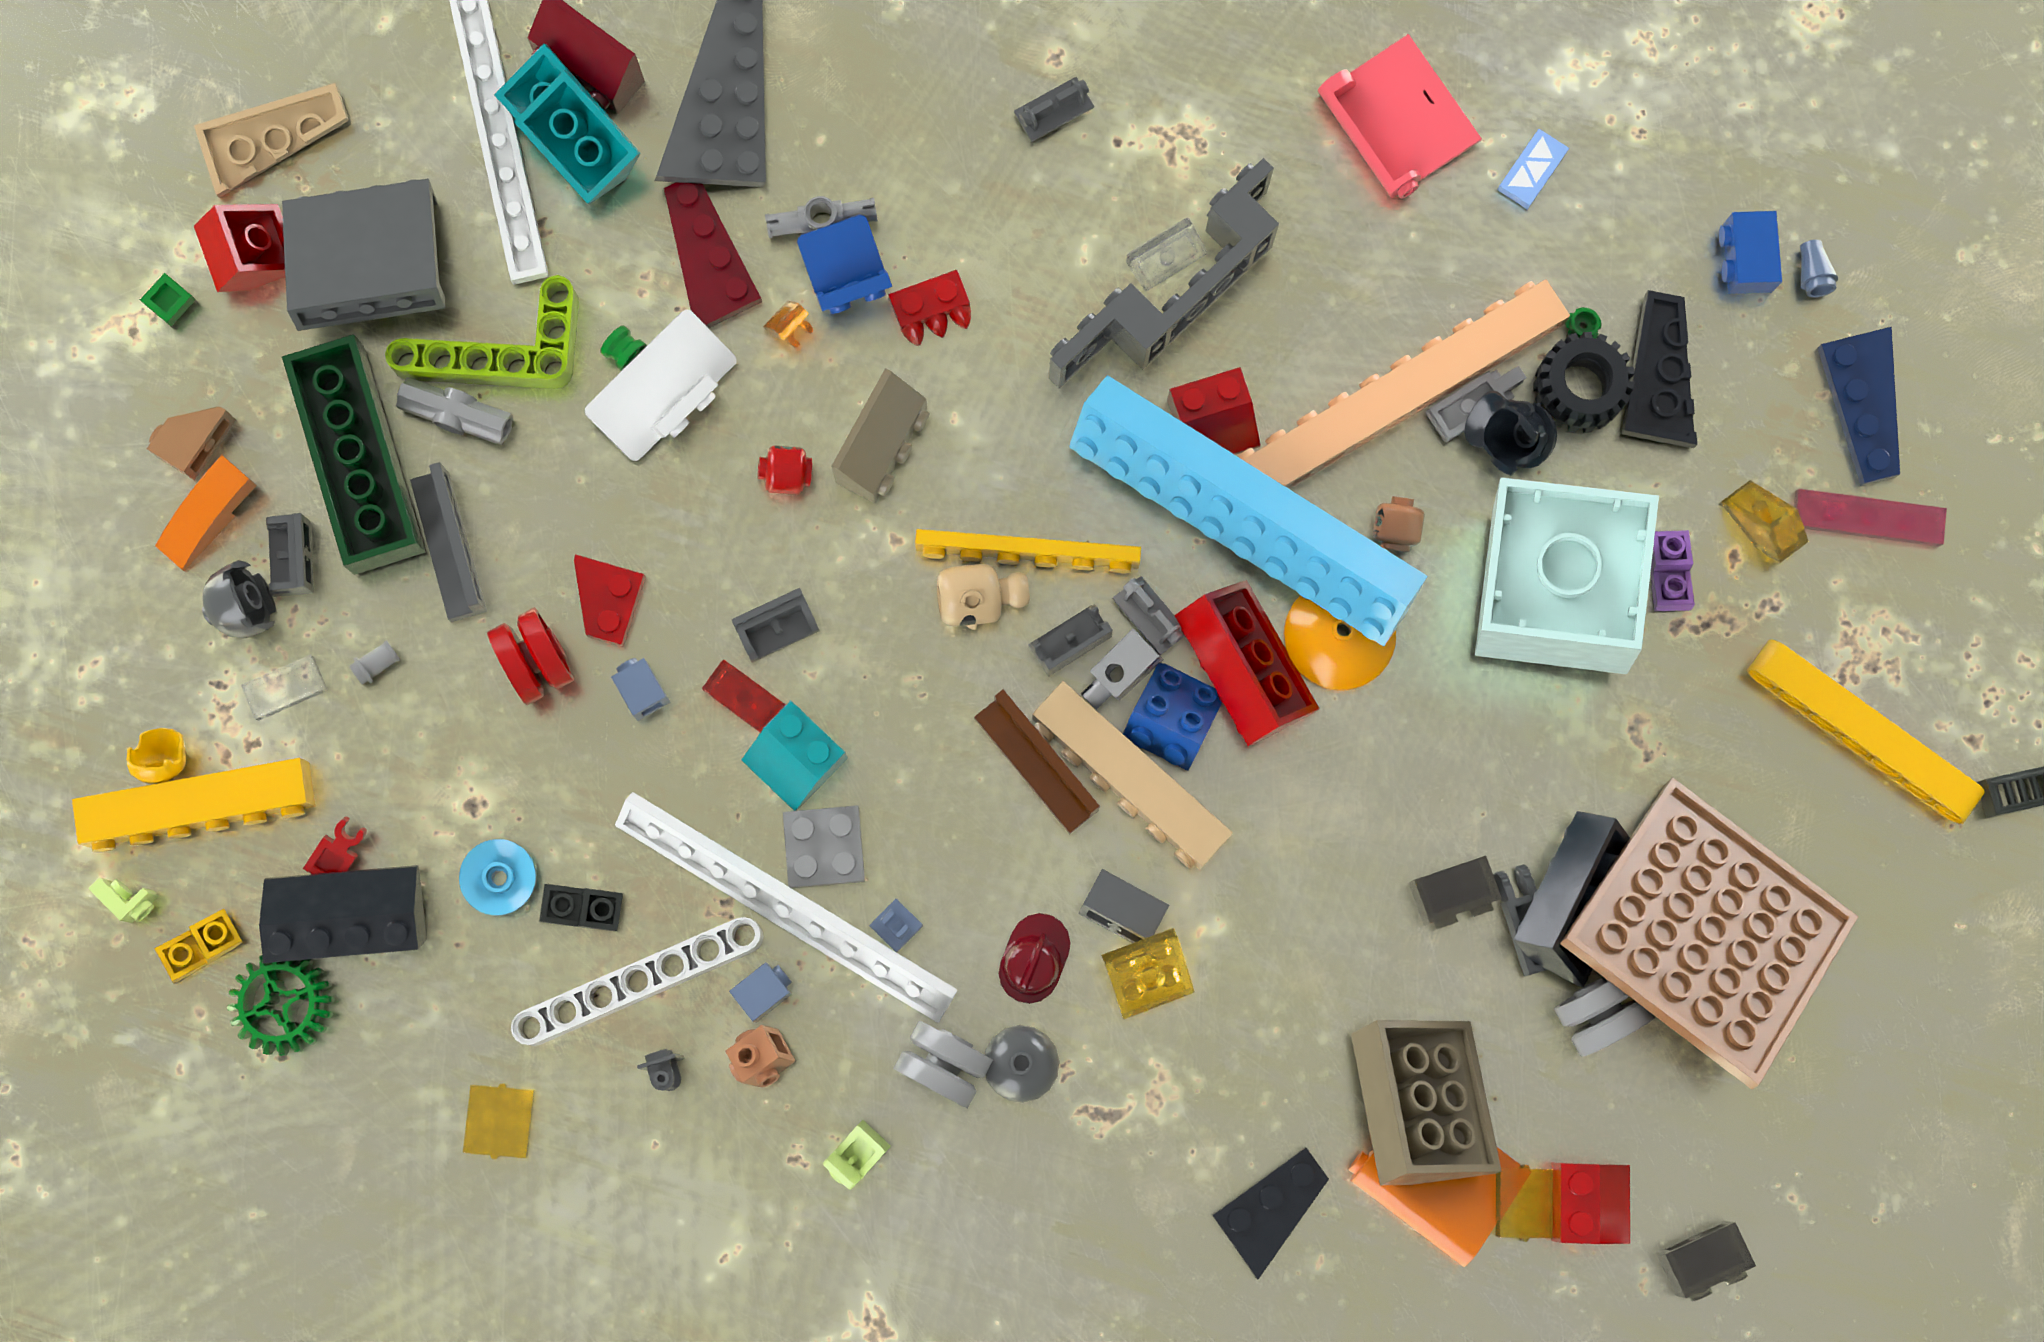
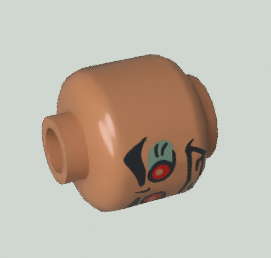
(1398, 524)

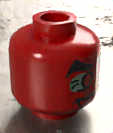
(785, 470)

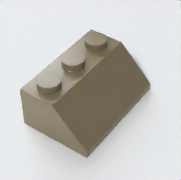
(880, 437)

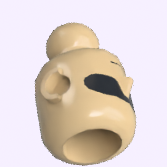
(975, 594)

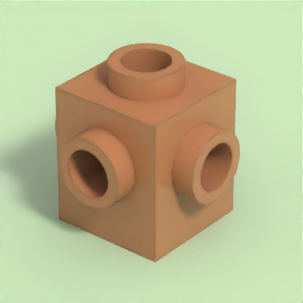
(759, 1056)

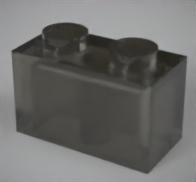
(1455, 891)
(1706, 1260)

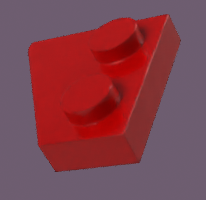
(607, 598)

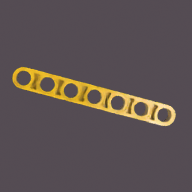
(1866, 731)

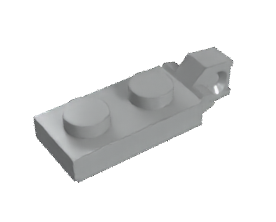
(1453, 411)

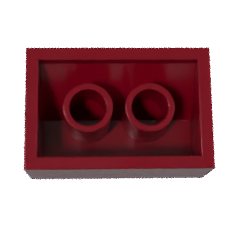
(592, 55)

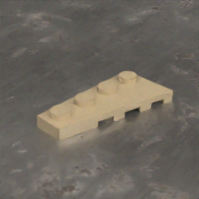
(262, 136)

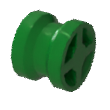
(621, 347)

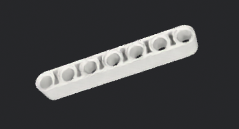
(618, 982)

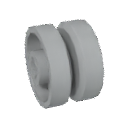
(1606, 1016)
(943, 1064)

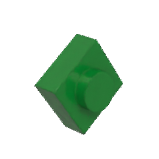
(167, 299)

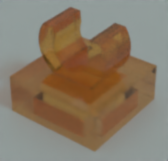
(786, 321)

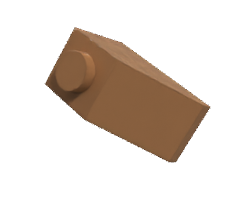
(190, 439)

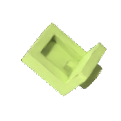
(856, 1155)

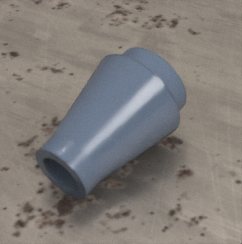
(1816, 270)

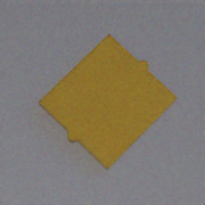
(498, 1121)
(1524, 1203)

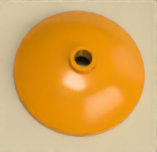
(1327, 657)

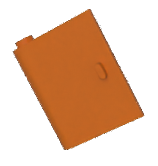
(1448, 1213)

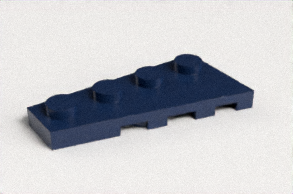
(1865, 399)

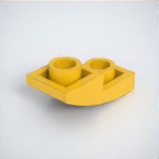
(198, 946)

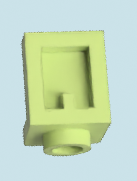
(116, 899)

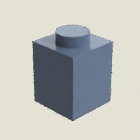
(639, 688)
(762, 991)

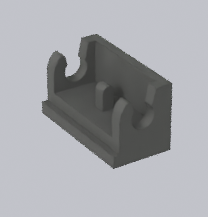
(290, 555)
(775, 625)
(1071, 640)
(1123, 908)

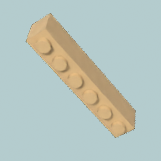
(1131, 776)

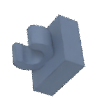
(896, 925)

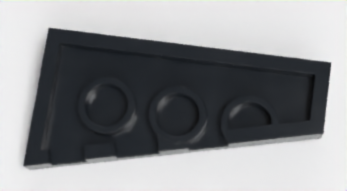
(1661, 395)

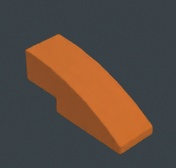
(204, 512)

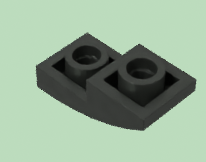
(580, 907)

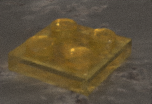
(1148, 973)

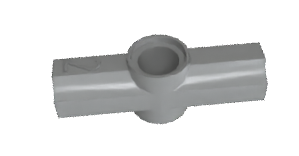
(454, 411)

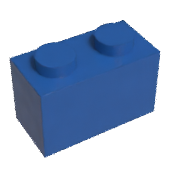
(1751, 252)

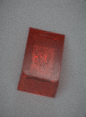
(742, 696)

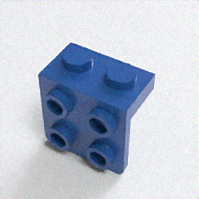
(843, 264)
(1173, 716)

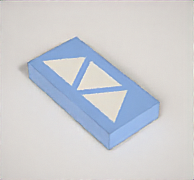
(1533, 169)

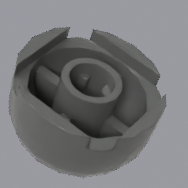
(238, 601)
(1022, 1063)

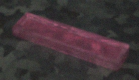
(1871, 517)

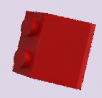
(242, 245)
(1218, 410)
(1591, 1203)

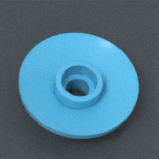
(478, 874)

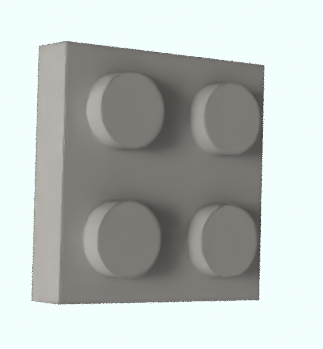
(823, 847)

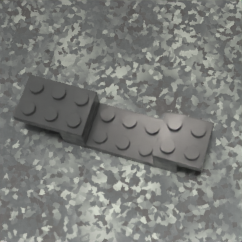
(1137, 325)

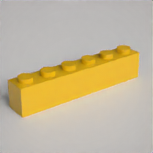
(193, 803)

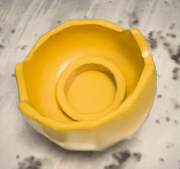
(157, 756)

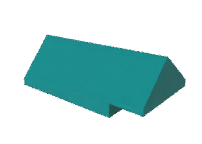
(568, 125)

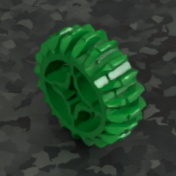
(288, 1016)

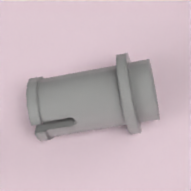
(374, 662)

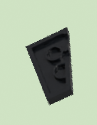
(1270, 1209)

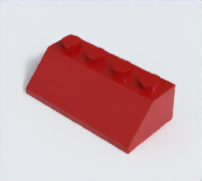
(1246, 662)

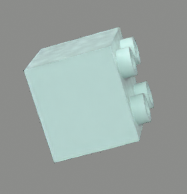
(1567, 575)

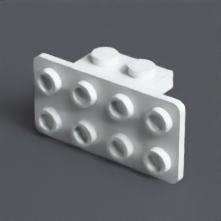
(661, 386)

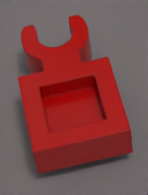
(335, 854)

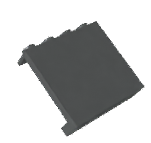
(361, 254)

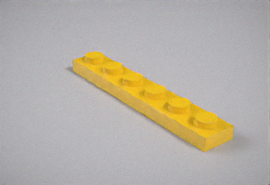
(1013, 549)

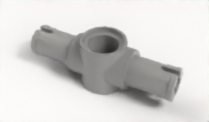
(801, 219)

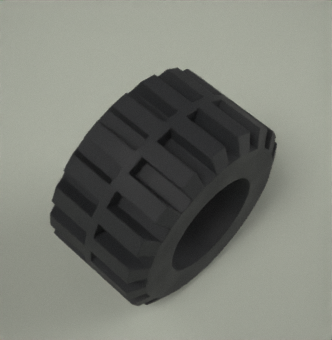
(1599, 358)

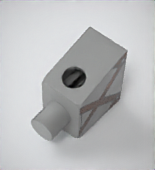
(1135, 658)

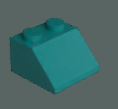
(794, 756)

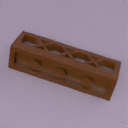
(1037, 762)

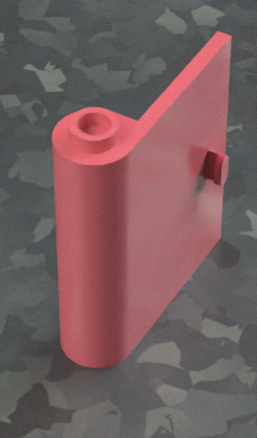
(1396, 124)

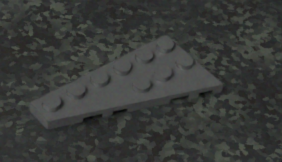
(722, 112)

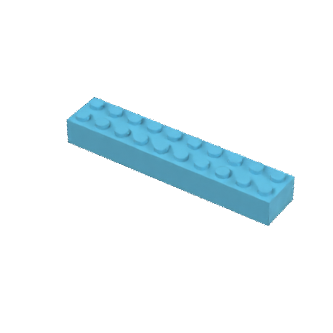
(1246, 510)

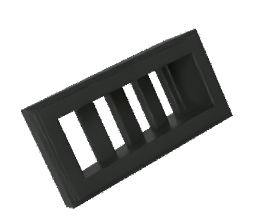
(1992, 800)

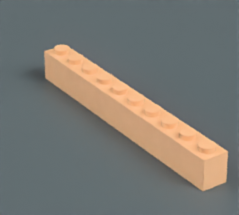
(1410, 385)

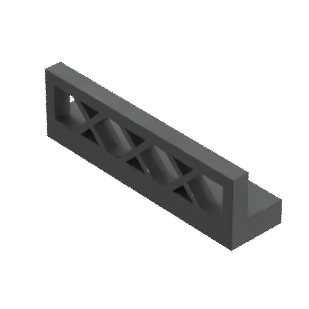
(448, 544)

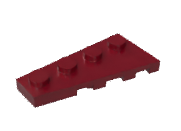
(710, 264)

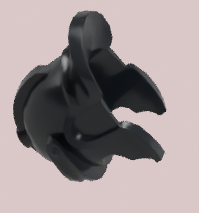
(1511, 431)

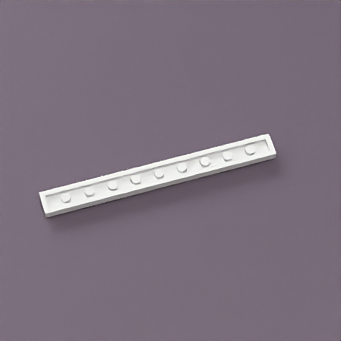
(499, 141)
(785, 907)

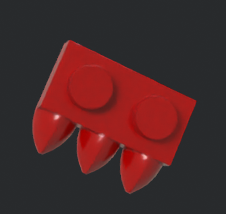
(930, 304)

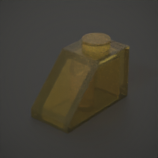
(1766, 521)

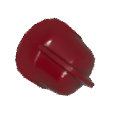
(1034, 958)

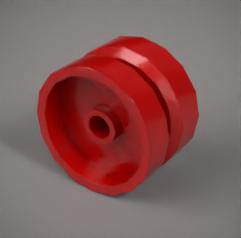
(534, 654)

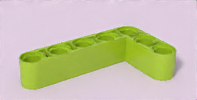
(500, 355)

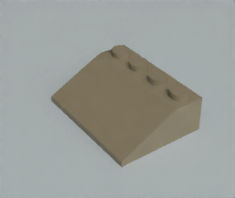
(1425, 1101)

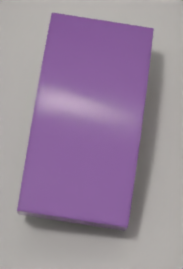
(1671, 571)

